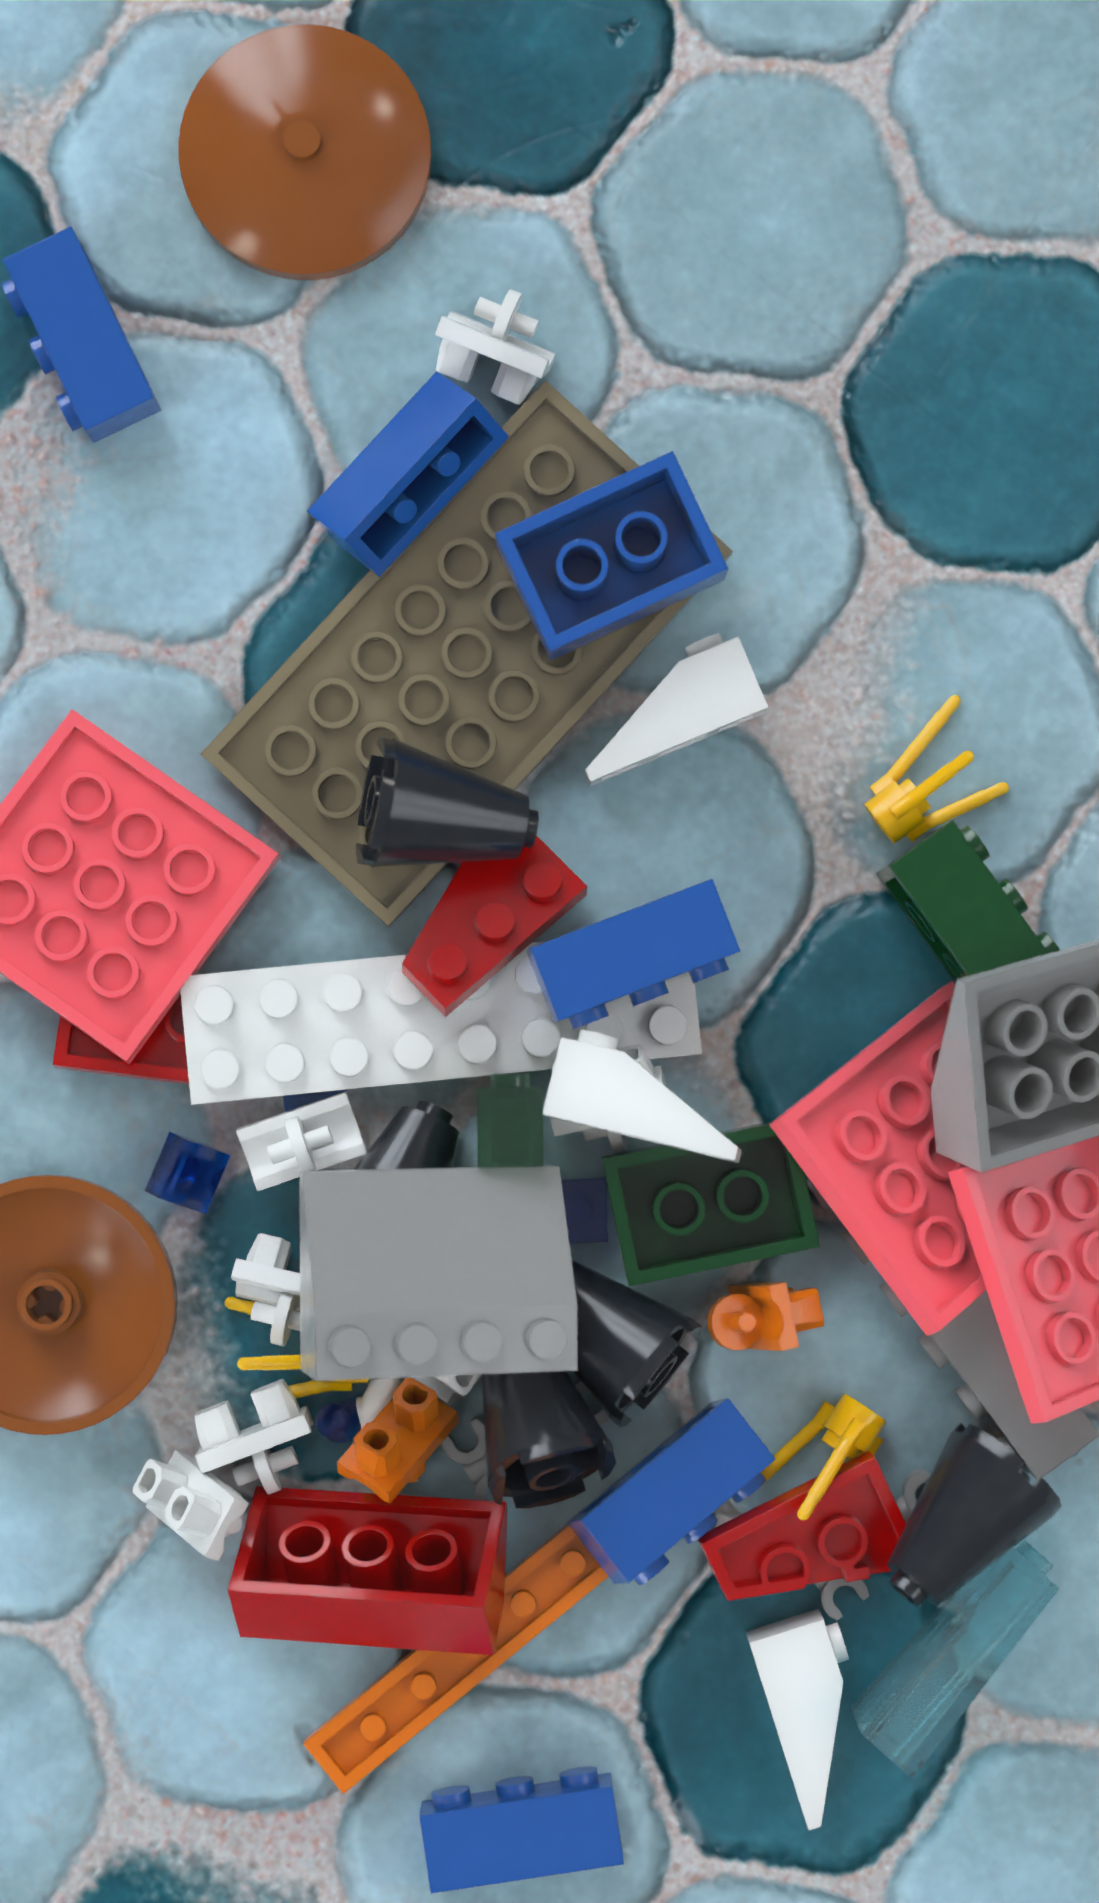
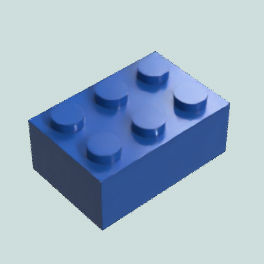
(611, 555)

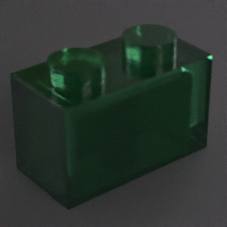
(510, 1122)

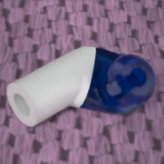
(344, 1419)

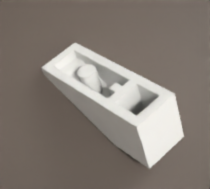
(693, 702)
(615, 1094)
(804, 1693)

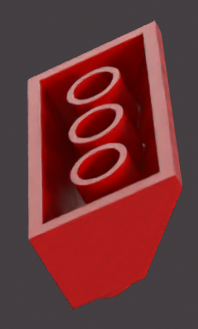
(371, 1570)

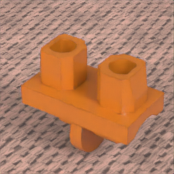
(763, 1316)
(399, 1440)

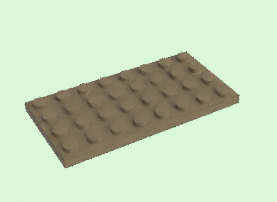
(434, 660)

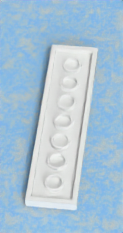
(373, 1028)

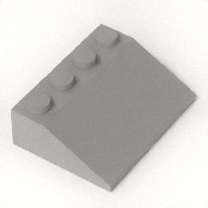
(1020, 1060)
(435, 1273)

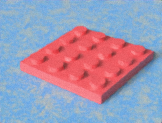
(115, 884)
(875, 1162)
(1040, 1265)

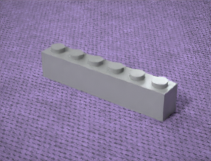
(981, 1361)

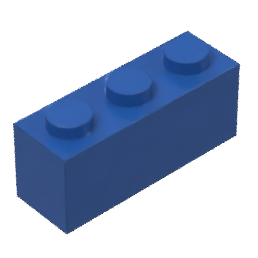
(78, 336)
(408, 473)
(634, 954)
(673, 1493)
(520, 1830)

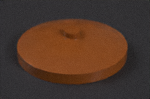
(305, 152)
(80, 1304)

